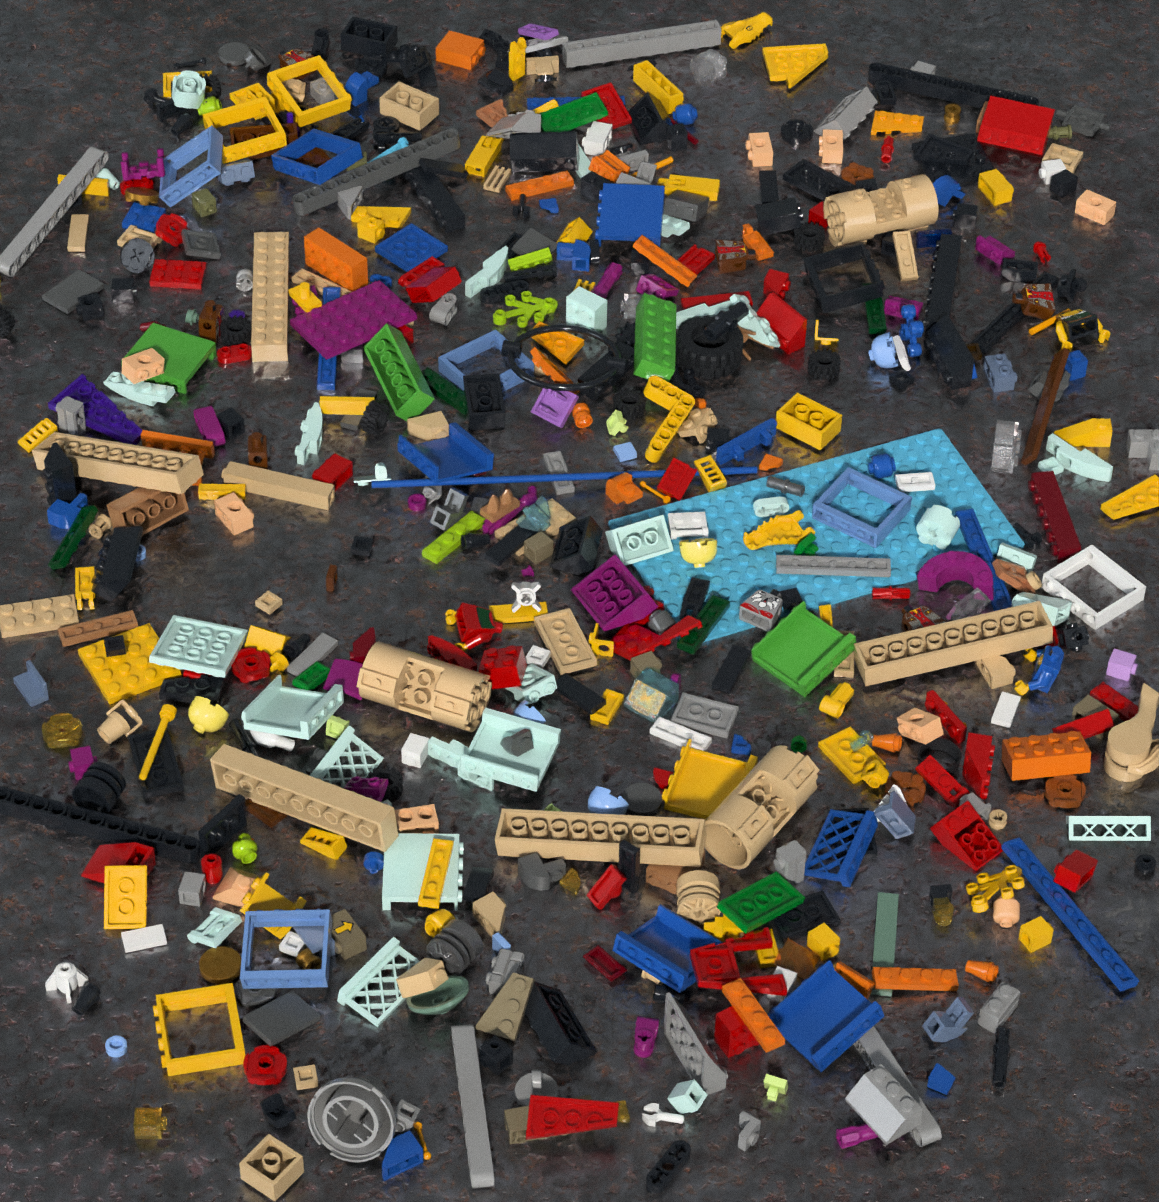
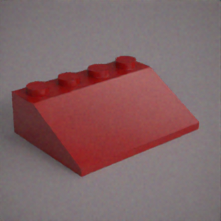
(1016, 126)

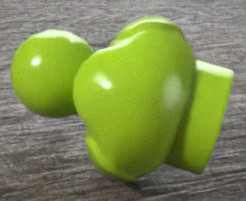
(245, 848)

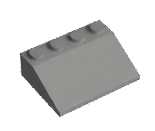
(692, 1047)

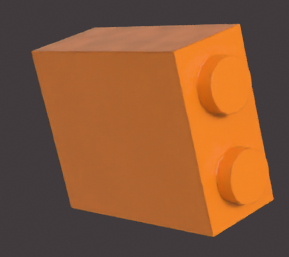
(460, 50)

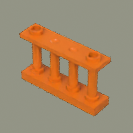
(181, 444)

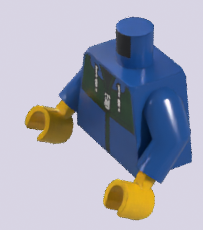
(1045, 669)

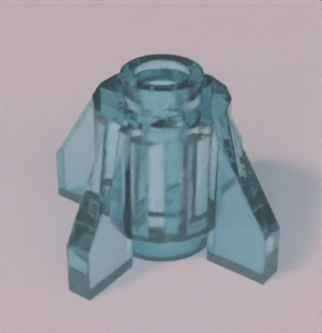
(536, 517)

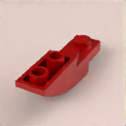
(449, 653)

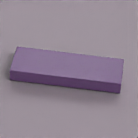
(538, 31)

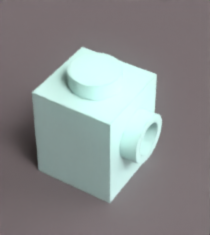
(687, 1096)

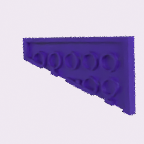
(100, 411)

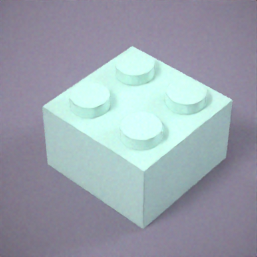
(586, 310)

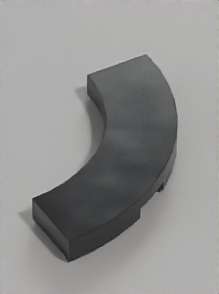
(499, 45)

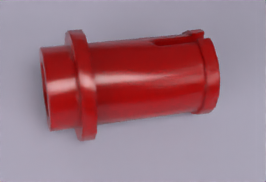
(1040, 249)

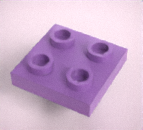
(554, 406)

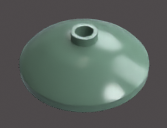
(441, 999)

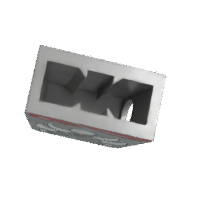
(762, 609)

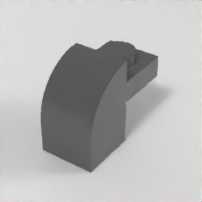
(1038, 382)
(452, 511)
(539, 875)

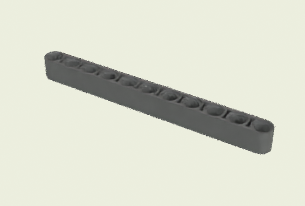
(376, 171)

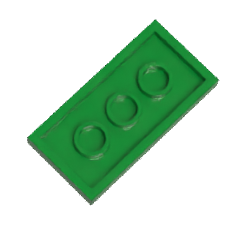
(573, 114)
(760, 902)

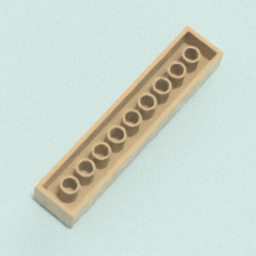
(270, 297)
(124, 462)
(953, 643)
(305, 797)
(598, 836)

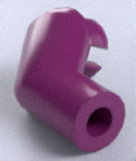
(530, 498)

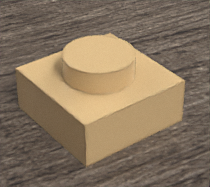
(268, 602)
(305, 1077)

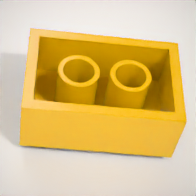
(808, 421)

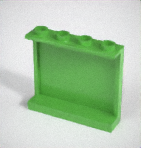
(181, 352)
(802, 650)

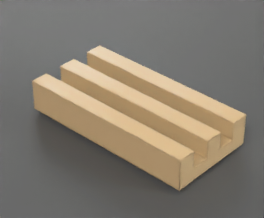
(494, 180)

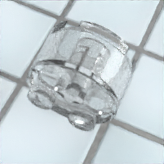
(708, 67)

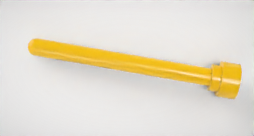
(166, 714)

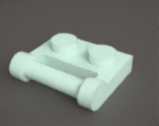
(215, 928)

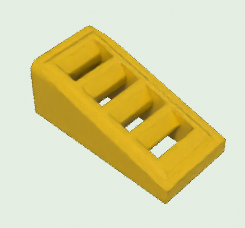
(40, 431)
(720, 484)
(333, 850)

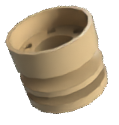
(698, 896)

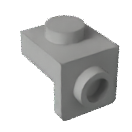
(750, 1131)

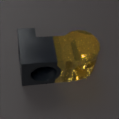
(940, 903)

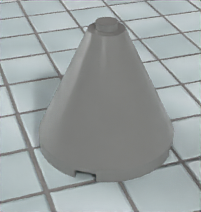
(352, 1118)

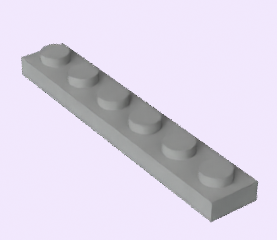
(833, 566)

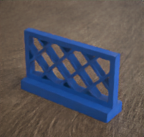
(857, 847)

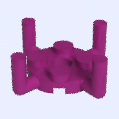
(144, 168)

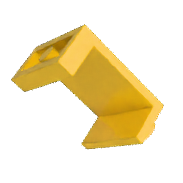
(267, 899)

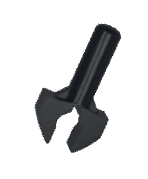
(154, 97)
(521, 207)
(1029, 538)

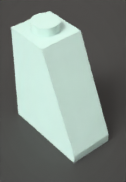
(1055, 608)

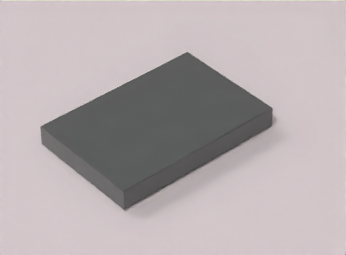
(66, 292)
(281, 1018)

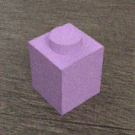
(1122, 665)

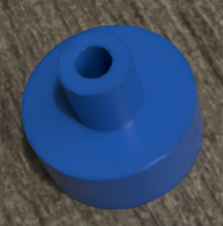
(373, 862)

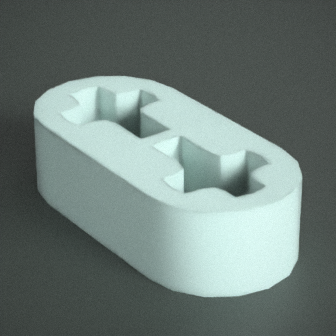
(771, 506)

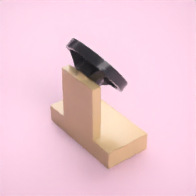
(544, 67)

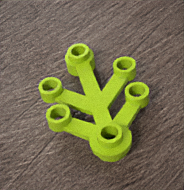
(546, 306)

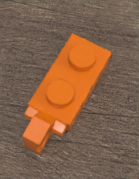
(756, 242)

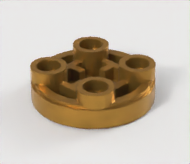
(143, 195)
(220, 965)

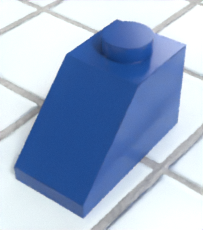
(1076, 365)
(401, 1155)

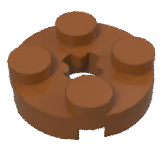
(855, 170)
(913, 782)
(1070, 799)

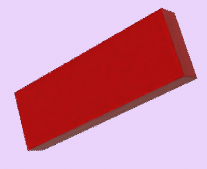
(1089, 725)

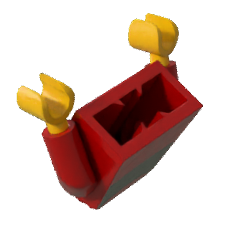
(474, 625)

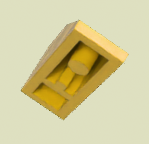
(1089, 433)

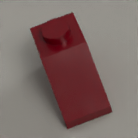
(362, 646)

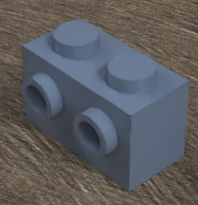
(236, 171)
(999, 372)

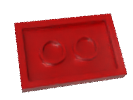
(617, 112)
(178, 274)

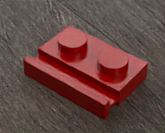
(696, 259)
(676, 479)

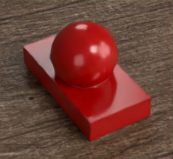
(607, 887)

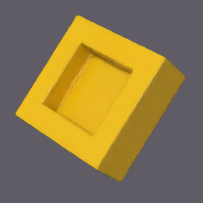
(715, 928)

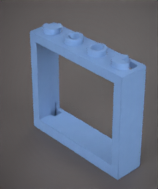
(174, 191)
(508, 379)
(853, 526)
(285, 978)

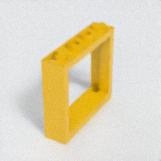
(243, 112)
(317, 113)
(196, 998)

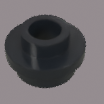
(1145, 863)

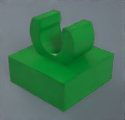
(806, 546)

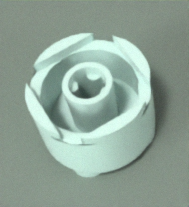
(188, 90)
(937, 526)

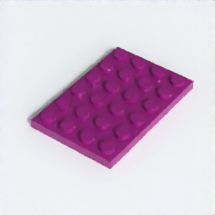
(352, 319)

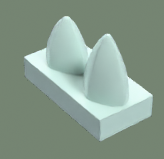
(1016, 556)

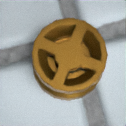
(952, 113)
(308, 960)

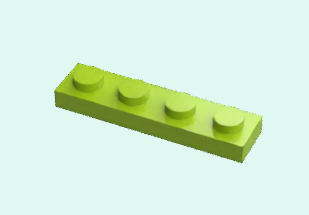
(452, 537)

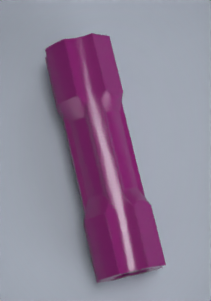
(610, 276)
(853, 1135)

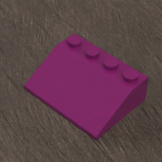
(613, 595)

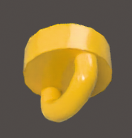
(278, 662)

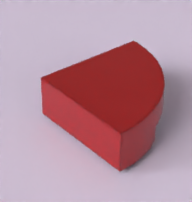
(661, 777)

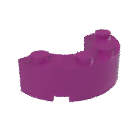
(956, 566)

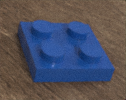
(143, 217)

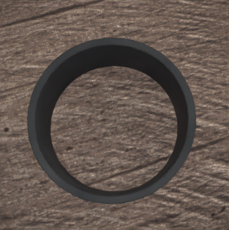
(942, 745)

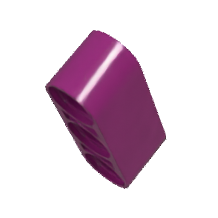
(209, 425)

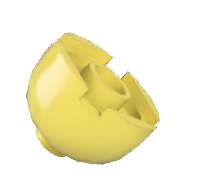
(698, 551)
(206, 716)

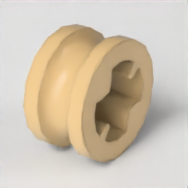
(995, 824)

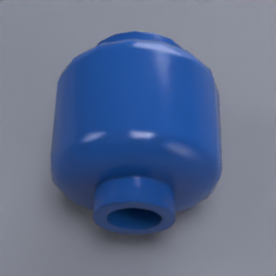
(685, 114)
(881, 466)

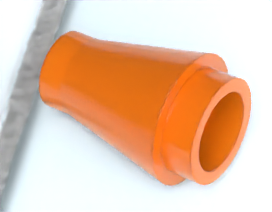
(888, 742)
(984, 970)

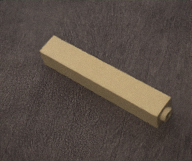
(280, 485)

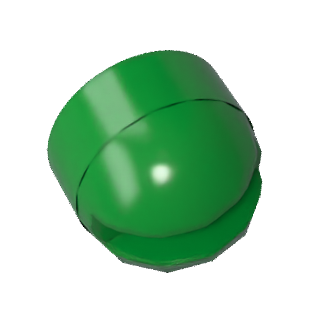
(798, 744)

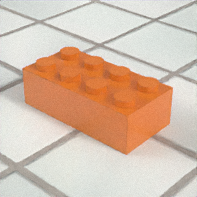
(335, 260)
(1046, 755)

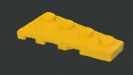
(1134, 500)

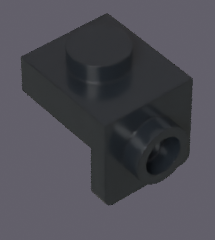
(276, 1111)

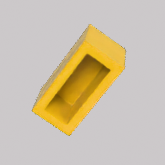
(995, 187)

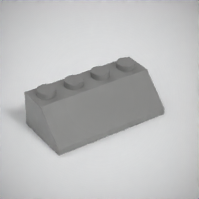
(849, 113)

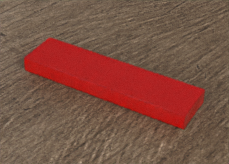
(711, 300)

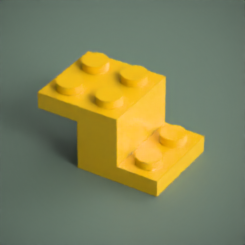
(254, 92)

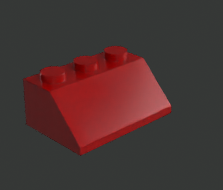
(784, 322)

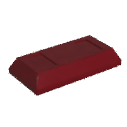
(604, 963)

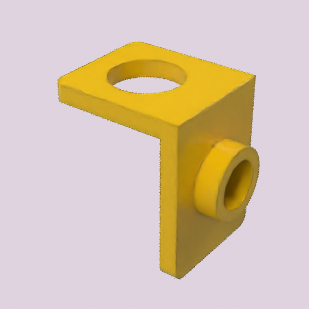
(823, 341)
(595, 643)

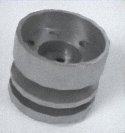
(455, 946)

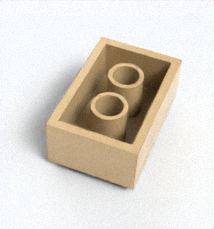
(409, 105)

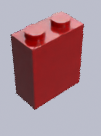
(433, 284)

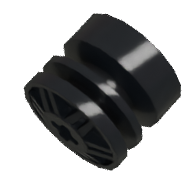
(99, 788)

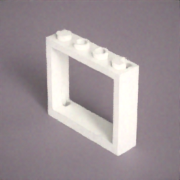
(1109, 569)

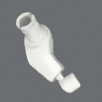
(271, 740)

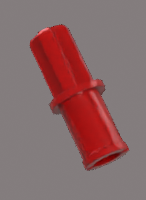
(887, 149)
(890, 593)

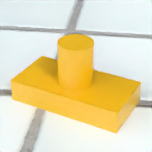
(304, 297)

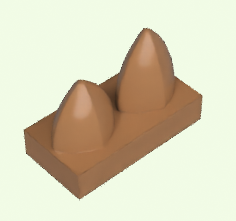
(499, 506)

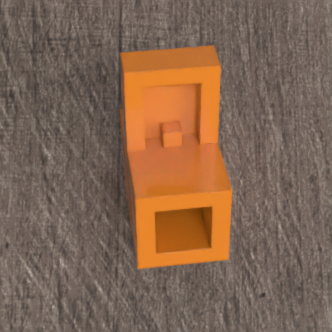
(623, 489)

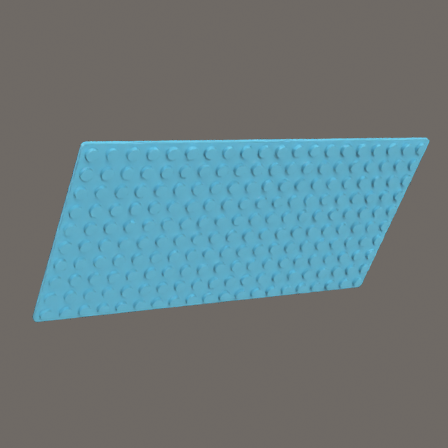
(741, 572)

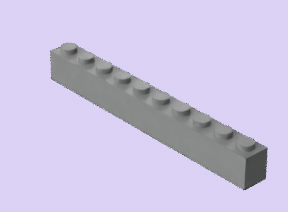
(641, 43)

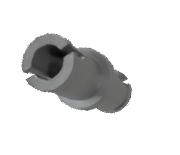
(785, 486)

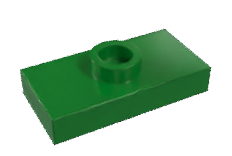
(311, 677)

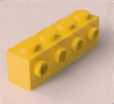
(655, 83)

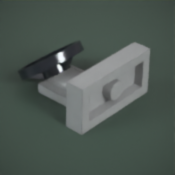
(631, 159)

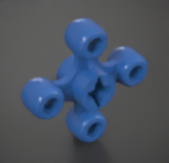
(911, 330)

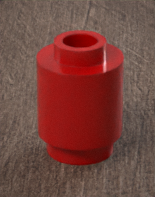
(212, 868)

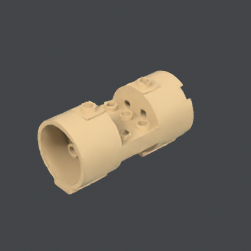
(900, 206)
(424, 686)
(760, 806)

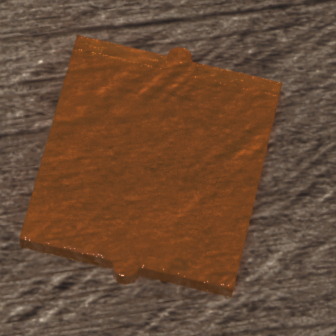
(797, 959)

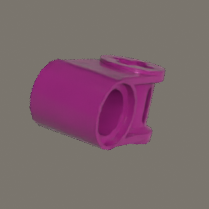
(645, 1035)

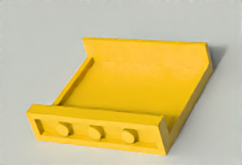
(703, 781)

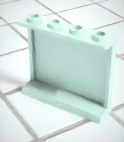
(291, 710)
(490, 760)
(406, 866)

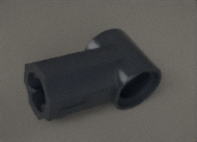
(320, 43)

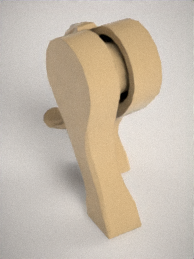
(1130, 744)

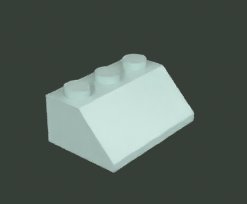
(640, 540)

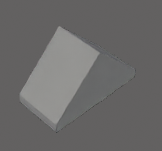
(349, 200)

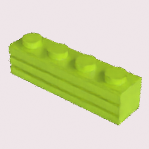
(531, 259)

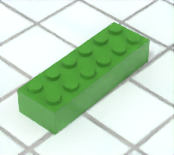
(655, 338)
(398, 373)

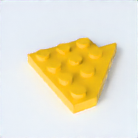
(793, 61)

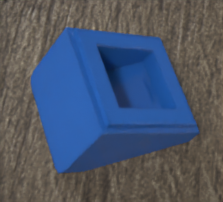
(940, 1079)

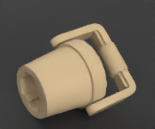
(116, 725)

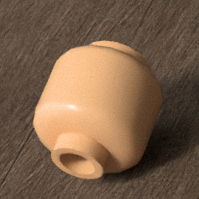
(1006, 911)

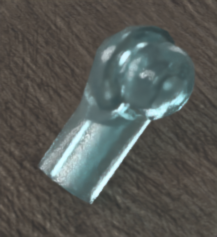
(865, 739)

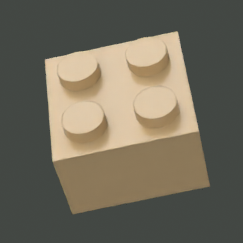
(271, 1167)

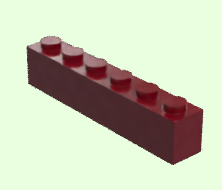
(1054, 515)

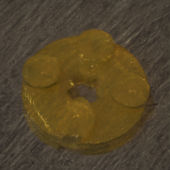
(57, 739)

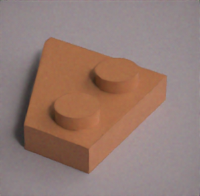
(492, 112)
(1013, 575)

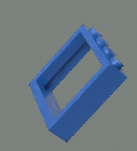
(347, 151)

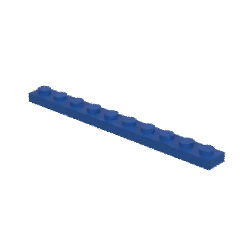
(1070, 914)

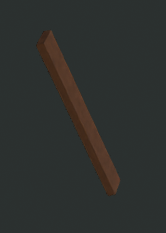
(1045, 407)

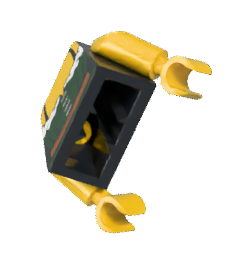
(1078, 324)

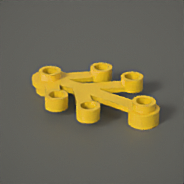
(1010, 874)

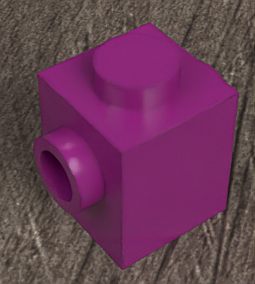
(80, 761)

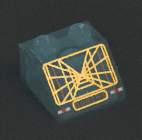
(652, 695)

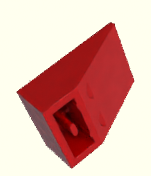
(977, 763)
(967, 836)
(118, 855)

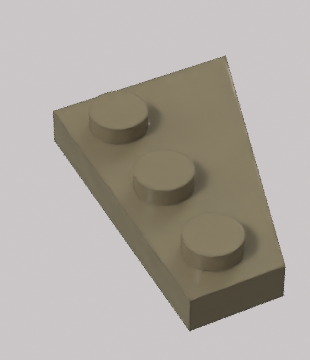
(508, 1008)

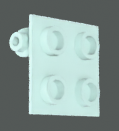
(380, 475)

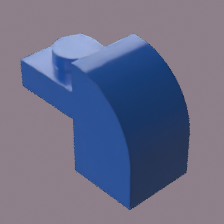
(358, 85)
(946, 188)
(577, 253)
(63, 514)

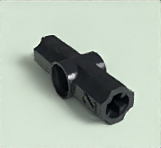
(726, 321)

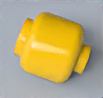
(437, 921)

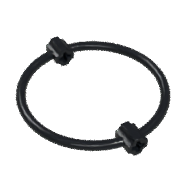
(513, 350)

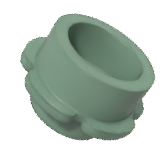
(192, 316)

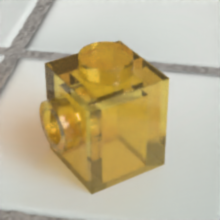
(149, 1123)

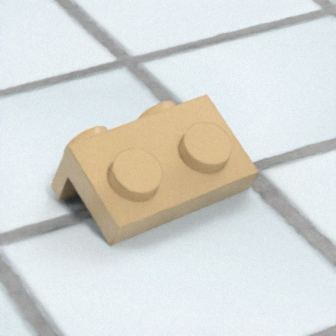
(698, 424)

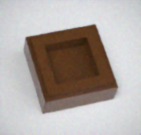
(331, 578)

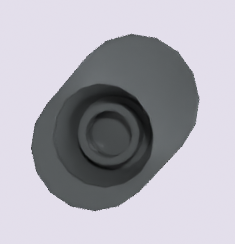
(256, 58)

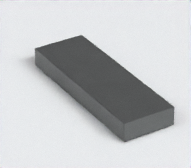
(354, 421)

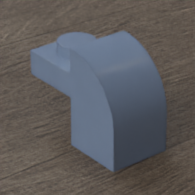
(950, 1024)

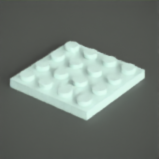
(198, 646)

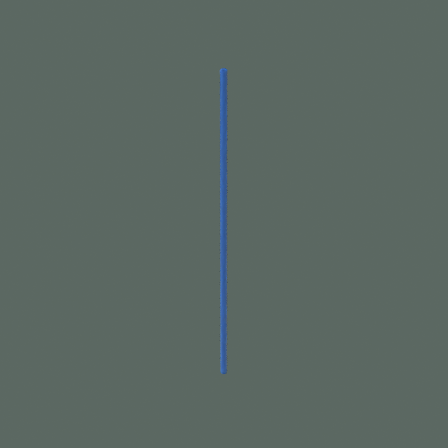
(544, 478)

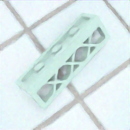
(1070, 820)

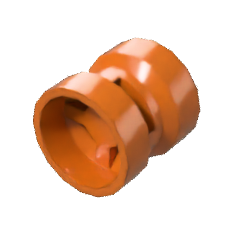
(582, 415)

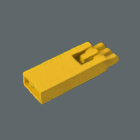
(483, 155)
(695, 185)

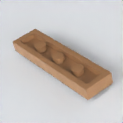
(97, 628)

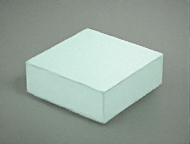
(1051, 464)

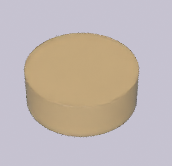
(1034, 580)

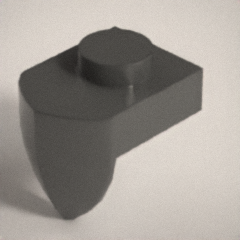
(518, 743)

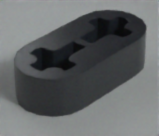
(594, 246)

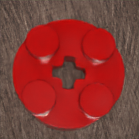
(164, 230)
(255, 672)
(265, 1076)

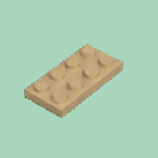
(559, 518)
(37, 615)
(565, 641)

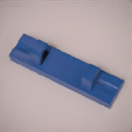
(736, 447)

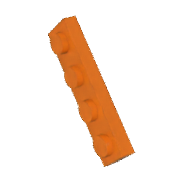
(539, 185)
(664, 261)
(550, 369)
(915, 979)
(753, 1015)

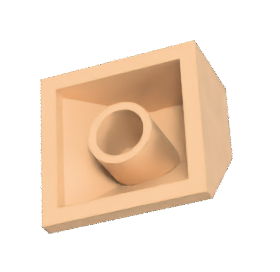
(235, 886)

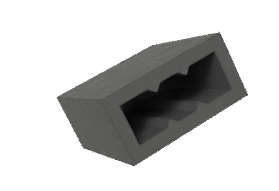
(686, 205)

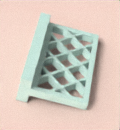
(337, 750)
(368, 974)

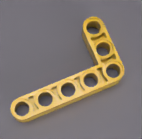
(679, 405)

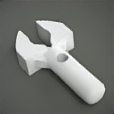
(658, 1115)

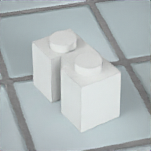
(597, 138)

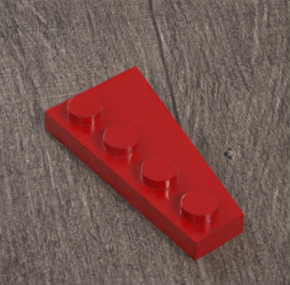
(562, 1116)

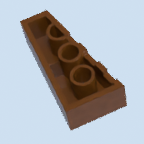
(242, 134)

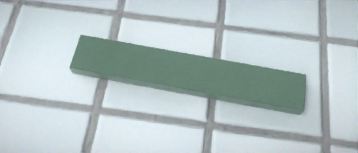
(885, 935)

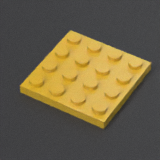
(127, 673)

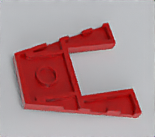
(636, 640)
(717, 965)

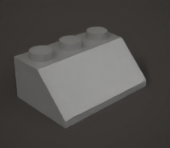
(516, 123)
(884, 1105)

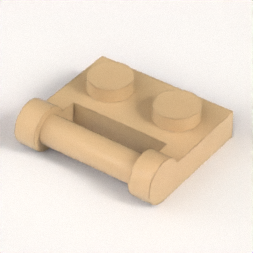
(295, 88)
(1067, 155)
(134, 232)

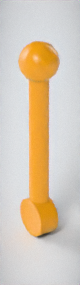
(666, 499)
(418, 1127)

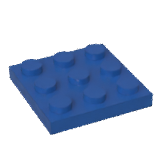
(410, 247)

